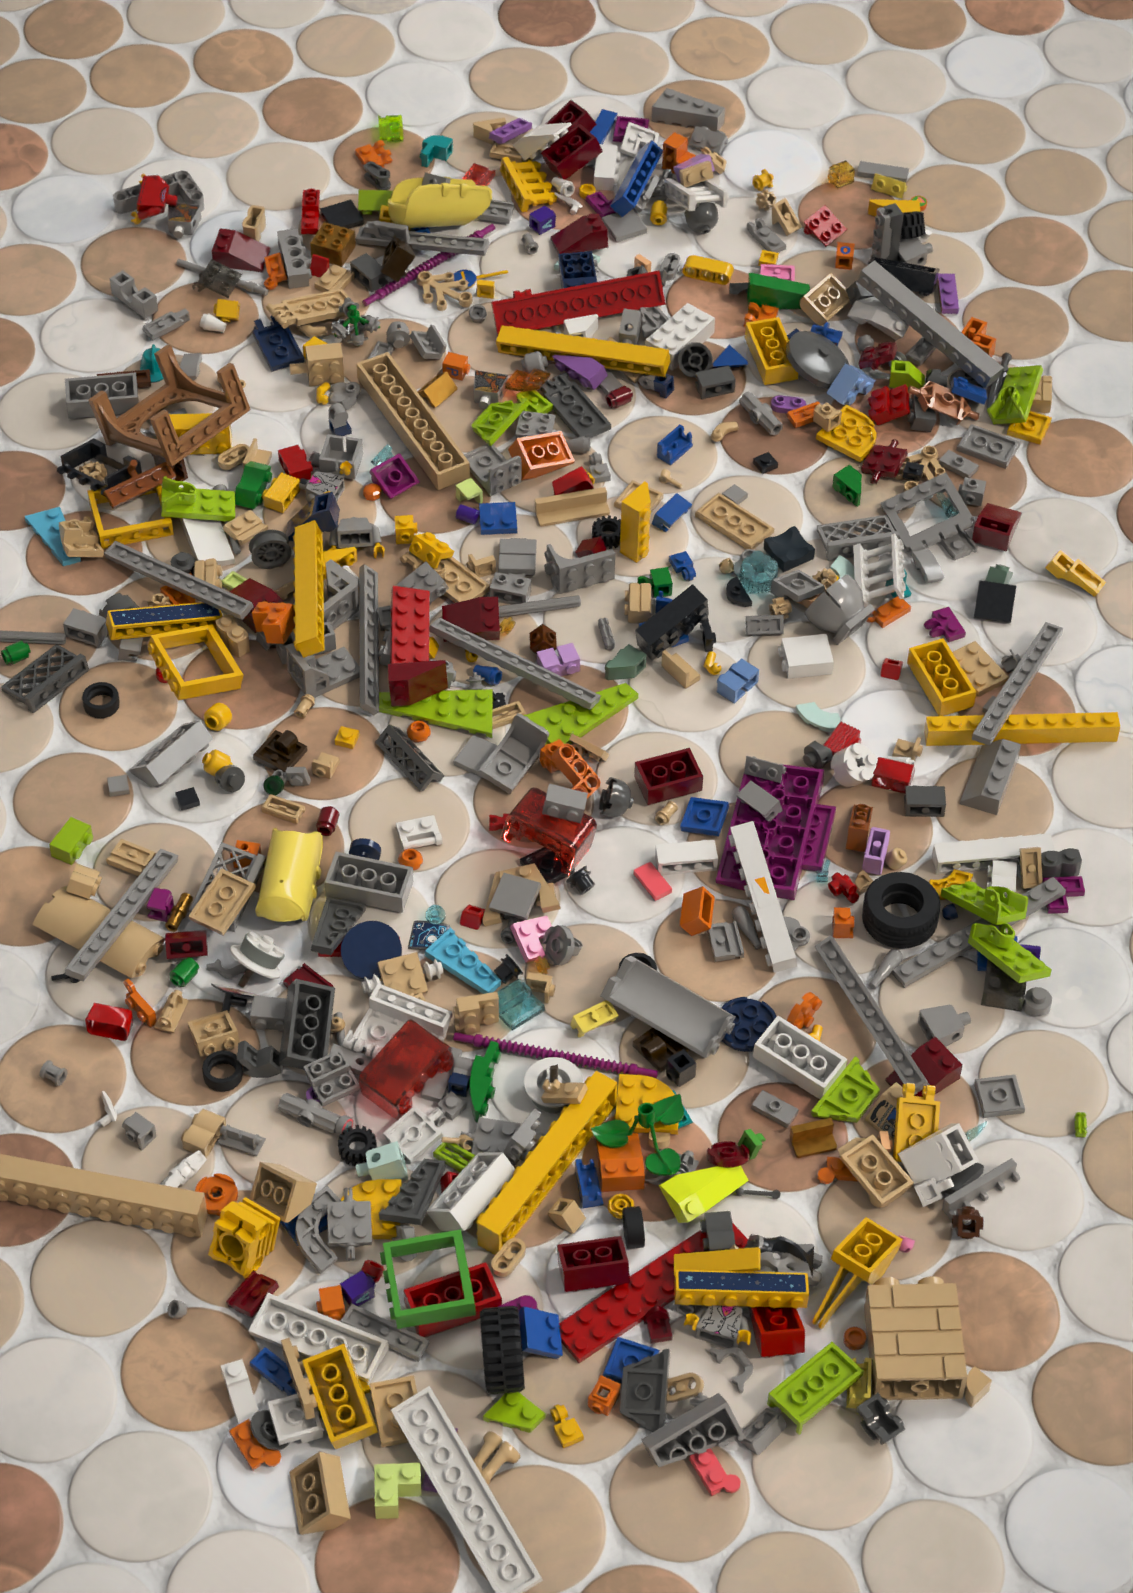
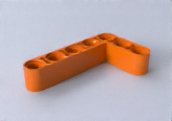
(578, 778)

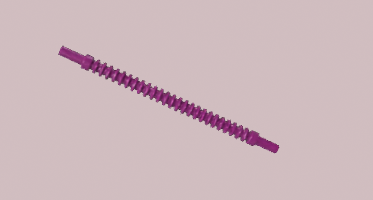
(425, 266)
(631, 1069)

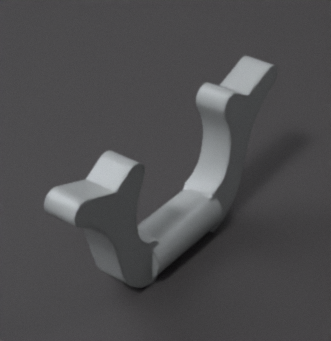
(227, 973)
(741, 1357)

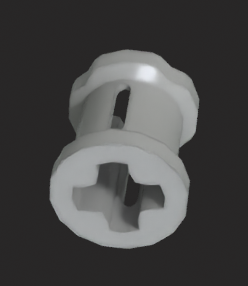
(53, 1073)

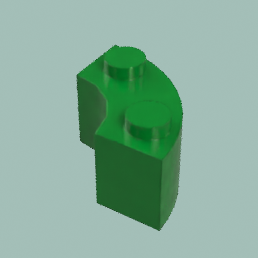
(252, 484)

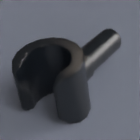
(63, 976)

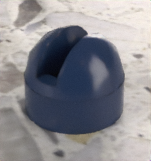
(949, 912)

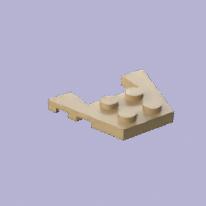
(531, 872)

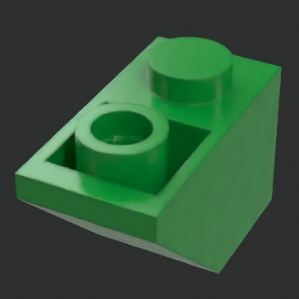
(848, 483)

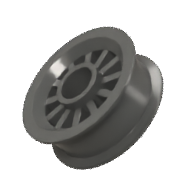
(270, 549)

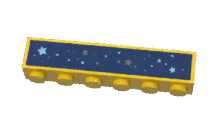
(159, 619)
(741, 1288)

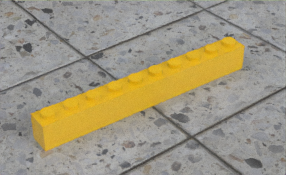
(608, 353)
(308, 589)
(1026, 728)

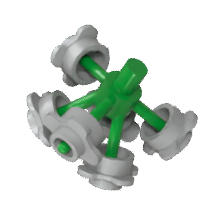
(360, 323)

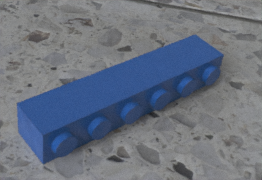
(636, 178)

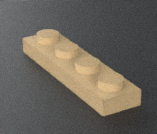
(300, 1383)

